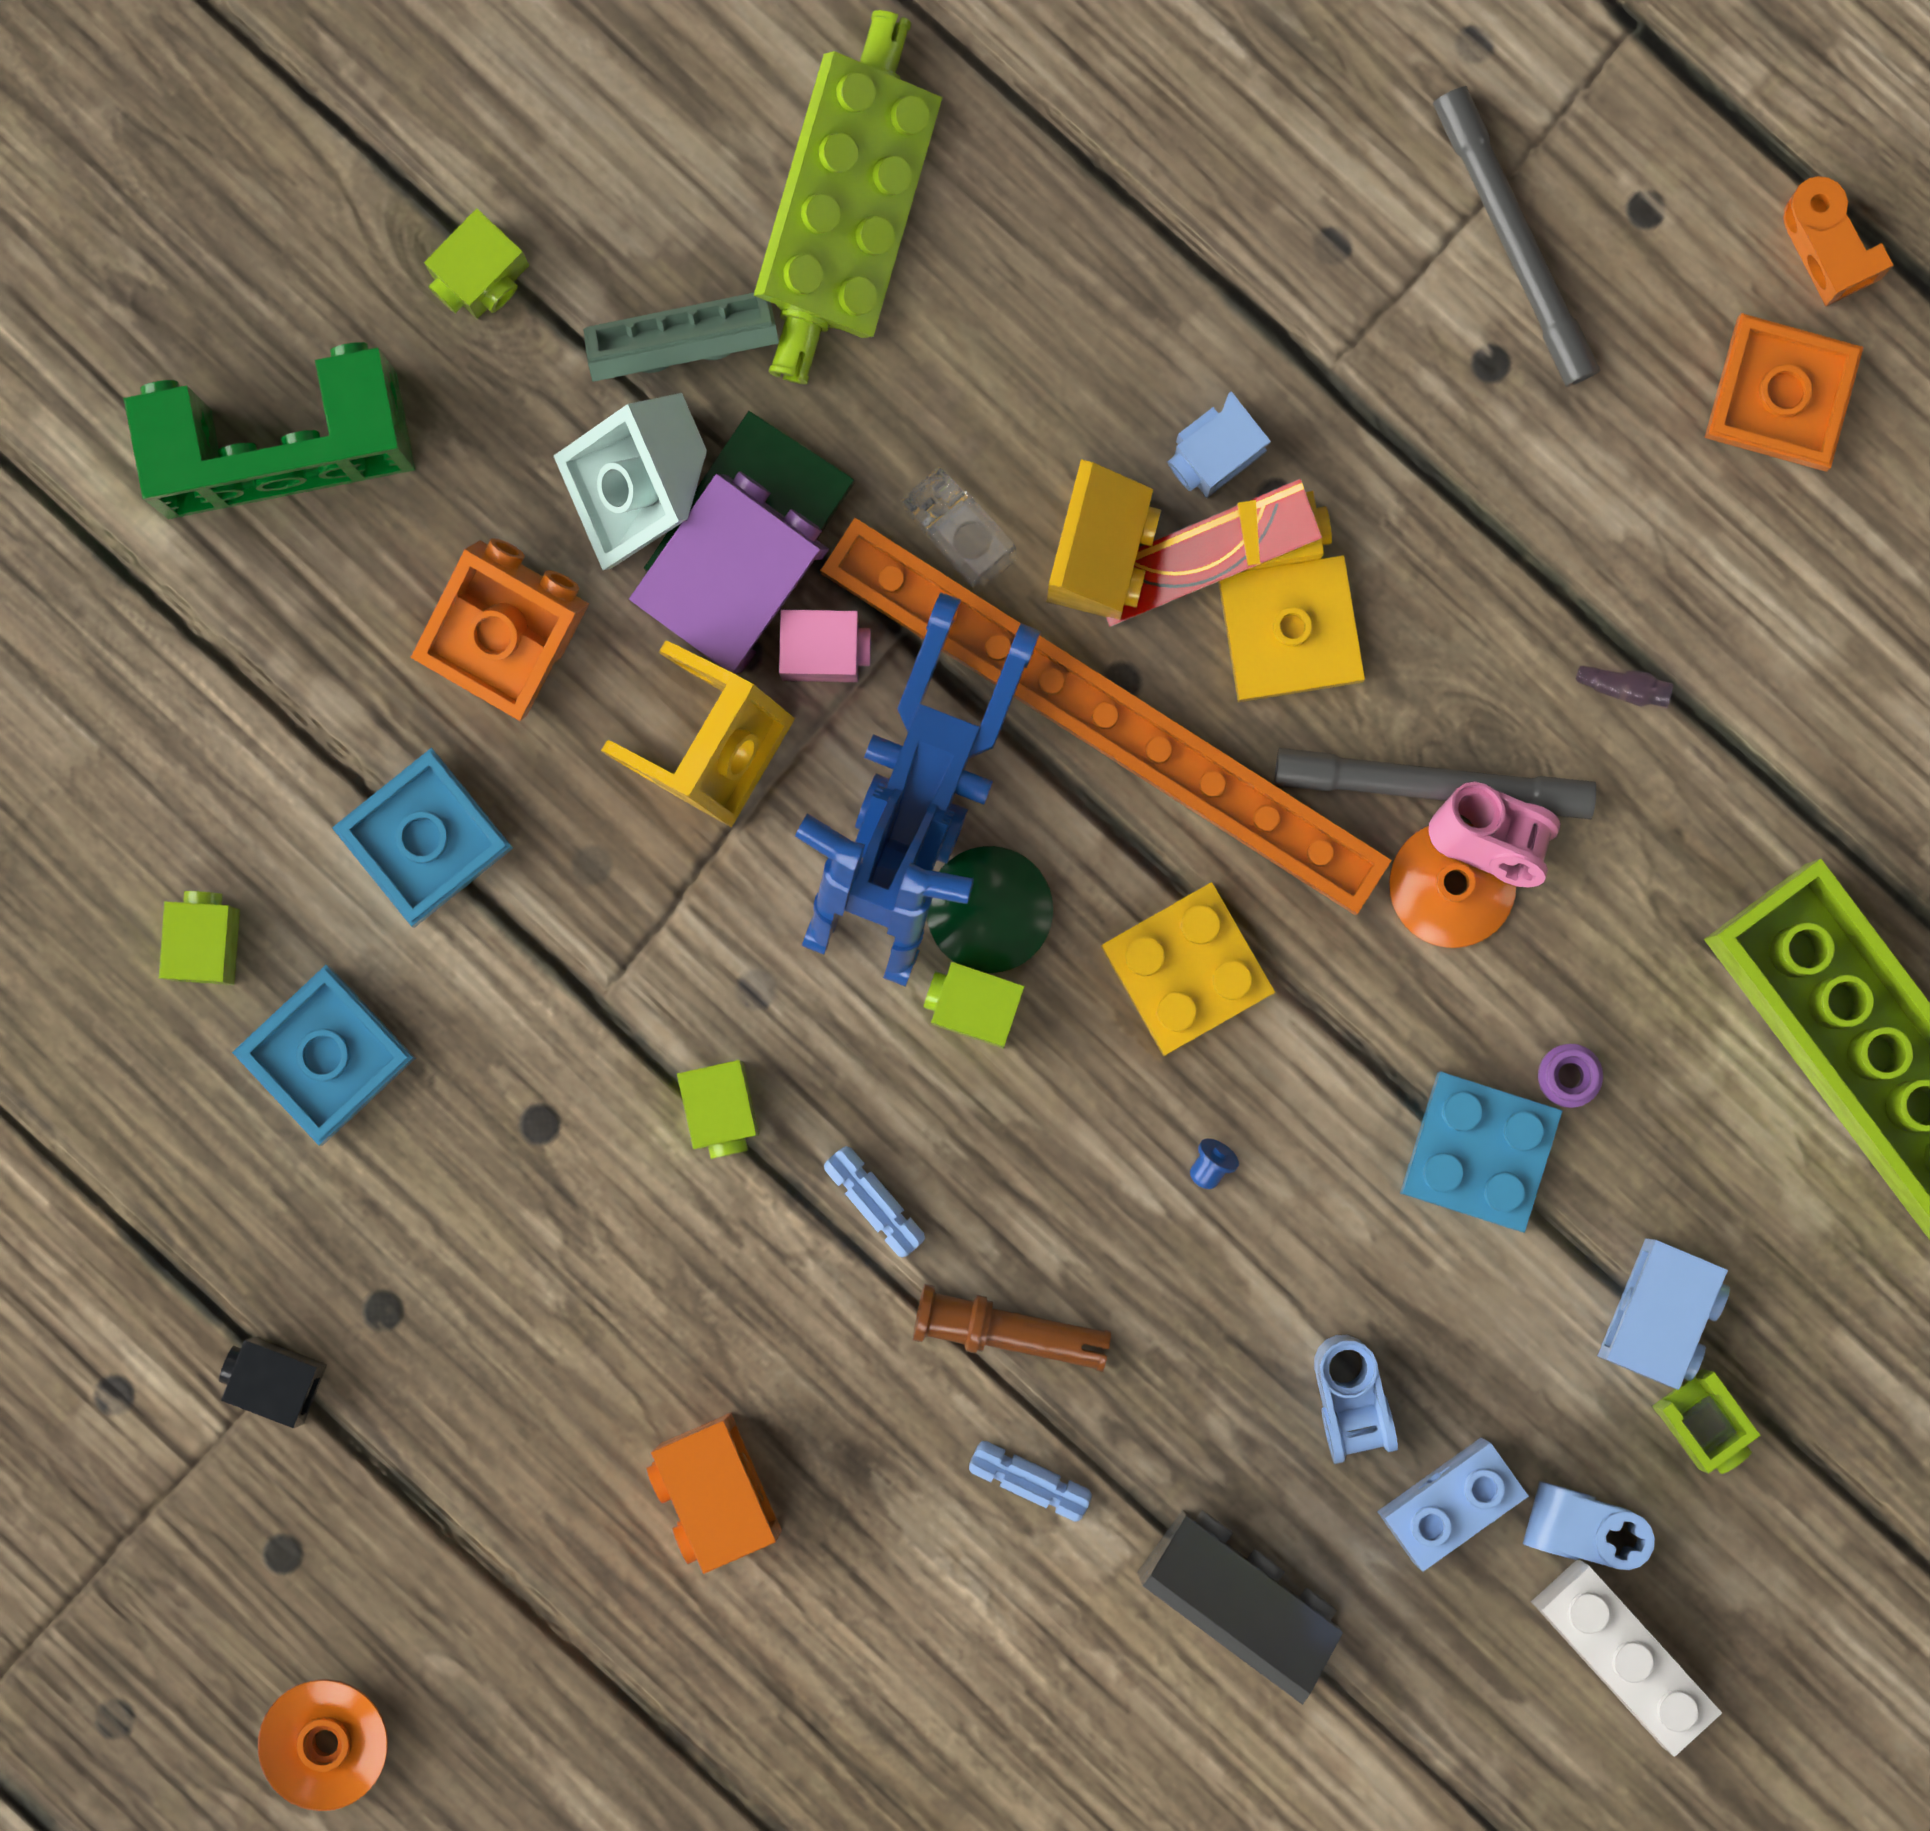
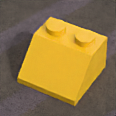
(1101, 541)

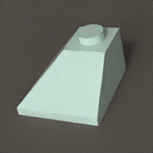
(634, 475)

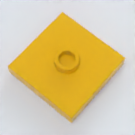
(1291, 629)

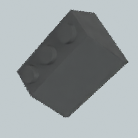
(1242, 1603)

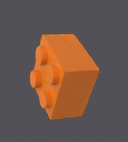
(714, 1494)

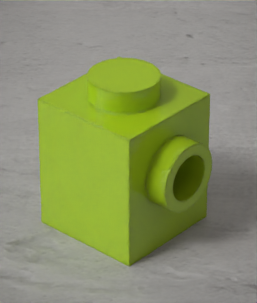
(476, 267)

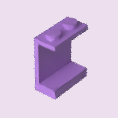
(729, 570)

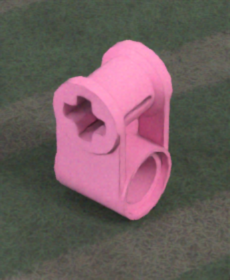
(1500, 834)

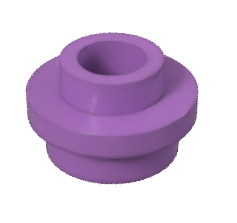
(1590, 1075)

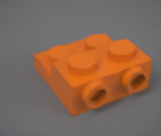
(500, 626)

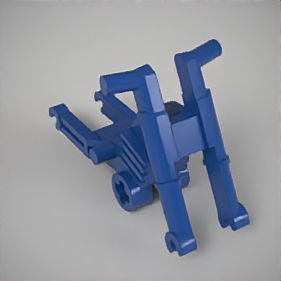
(911, 815)

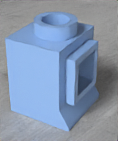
(1217, 447)

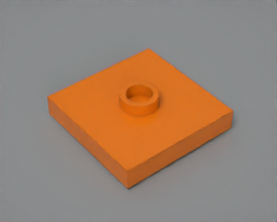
(1784, 392)

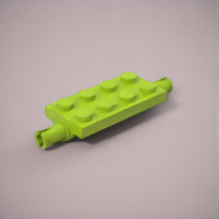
(846, 197)

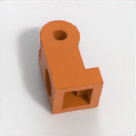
(1829, 241)

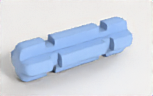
(874, 1201)
(1030, 1481)

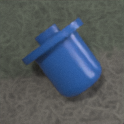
(1213, 1163)

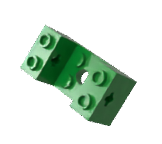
(189, 475)

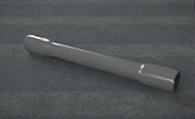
(1472, 143)
(1331, 772)

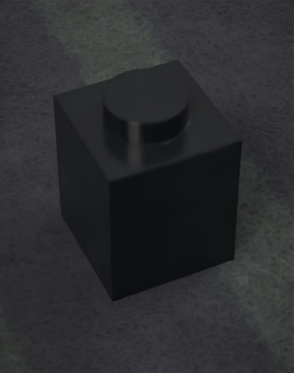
(271, 1381)

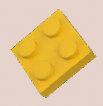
(1187, 969)

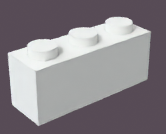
(1626, 1657)

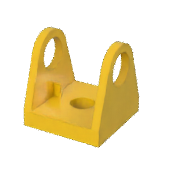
(729, 747)

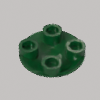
(1004, 916)

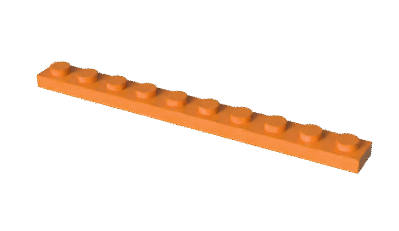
(1113, 721)

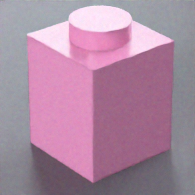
(822, 646)

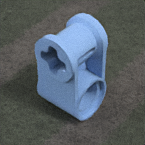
(1353, 1403)
(1578, 1525)

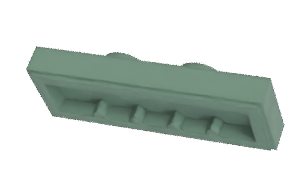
(679, 336)

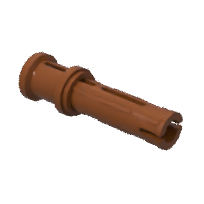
(979, 1325)

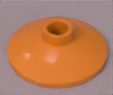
(1432, 911)
(300, 1768)

